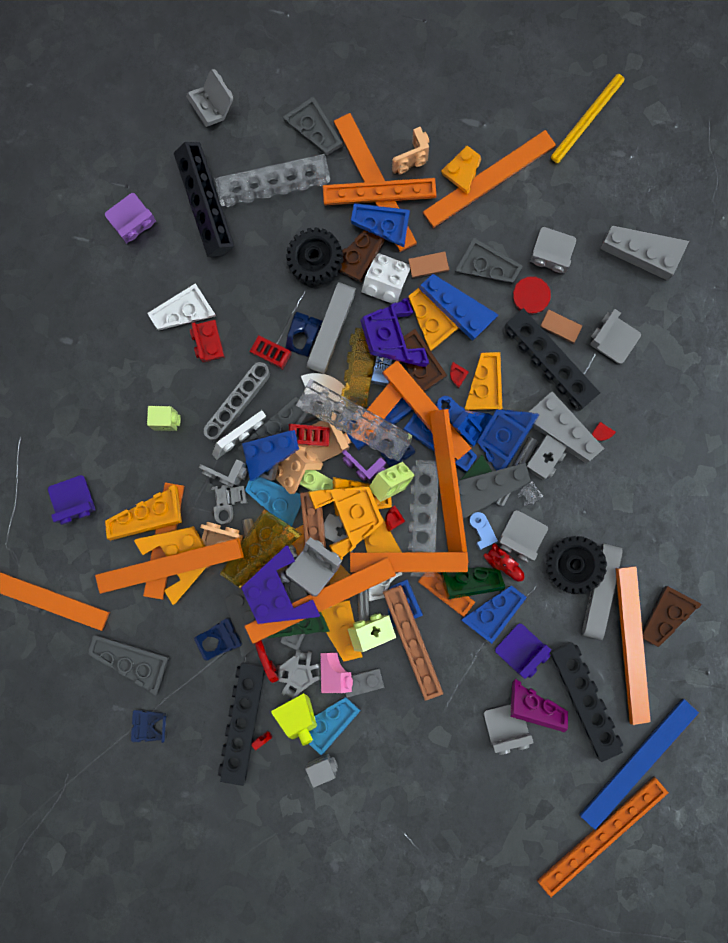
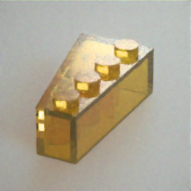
(360, 370)
(259, 546)

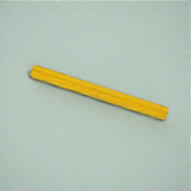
(587, 118)

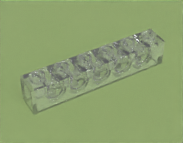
(279, 172)
(349, 411)
(427, 468)

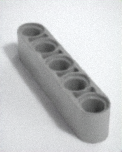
(331, 328)
(238, 392)
(601, 597)

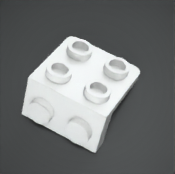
(385, 278)

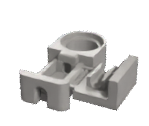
(228, 497)

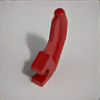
(268, 666)

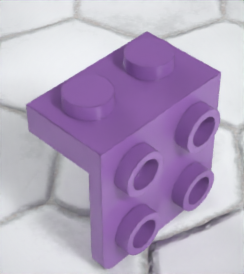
(130, 217)
(364, 475)

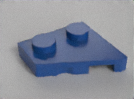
(471, 425)

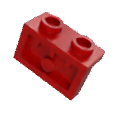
(207, 341)

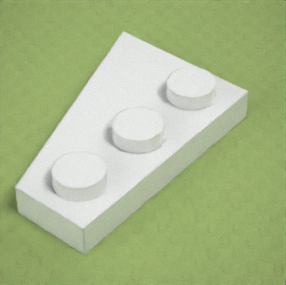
(182, 309)
(239, 434)

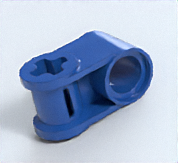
(454, 409)

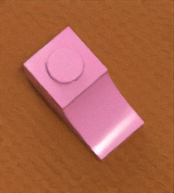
(333, 676)

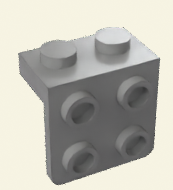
(211, 100)
(553, 250)
(615, 337)
(238, 472)
(522, 536)
(313, 567)
(506, 731)

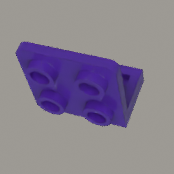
(71, 500)
(523, 651)

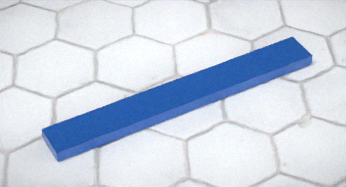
(639, 764)

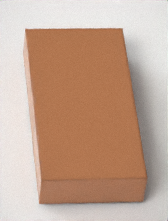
(428, 265)
(561, 326)

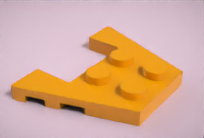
(356, 511)
(171, 544)

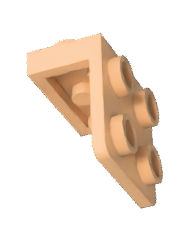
(415, 157)
(337, 443)
(293, 468)
(213, 534)

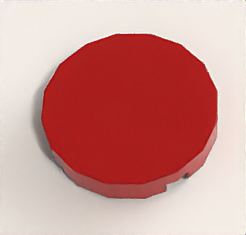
(531, 295)

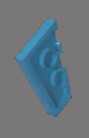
(275, 499)
(332, 723)

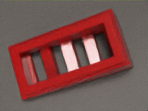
(281, 363)
(321, 435)

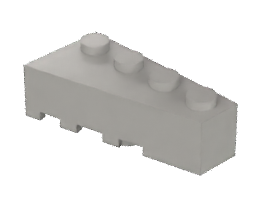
(645, 250)
(563, 426)

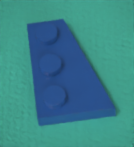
(382, 221)
(268, 451)
(495, 614)

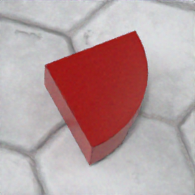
(457, 374)
(602, 432)
(393, 518)
(257, 743)

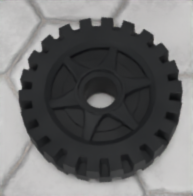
(306, 246)
(592, 565)

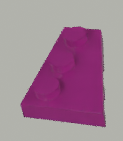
(536, 710)

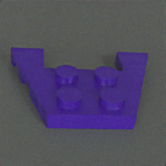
(385, 335)
(268, 595)

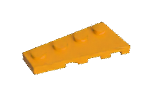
(146, 516)

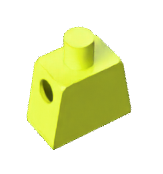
(297, 718)

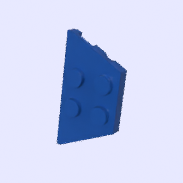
(505, 435)

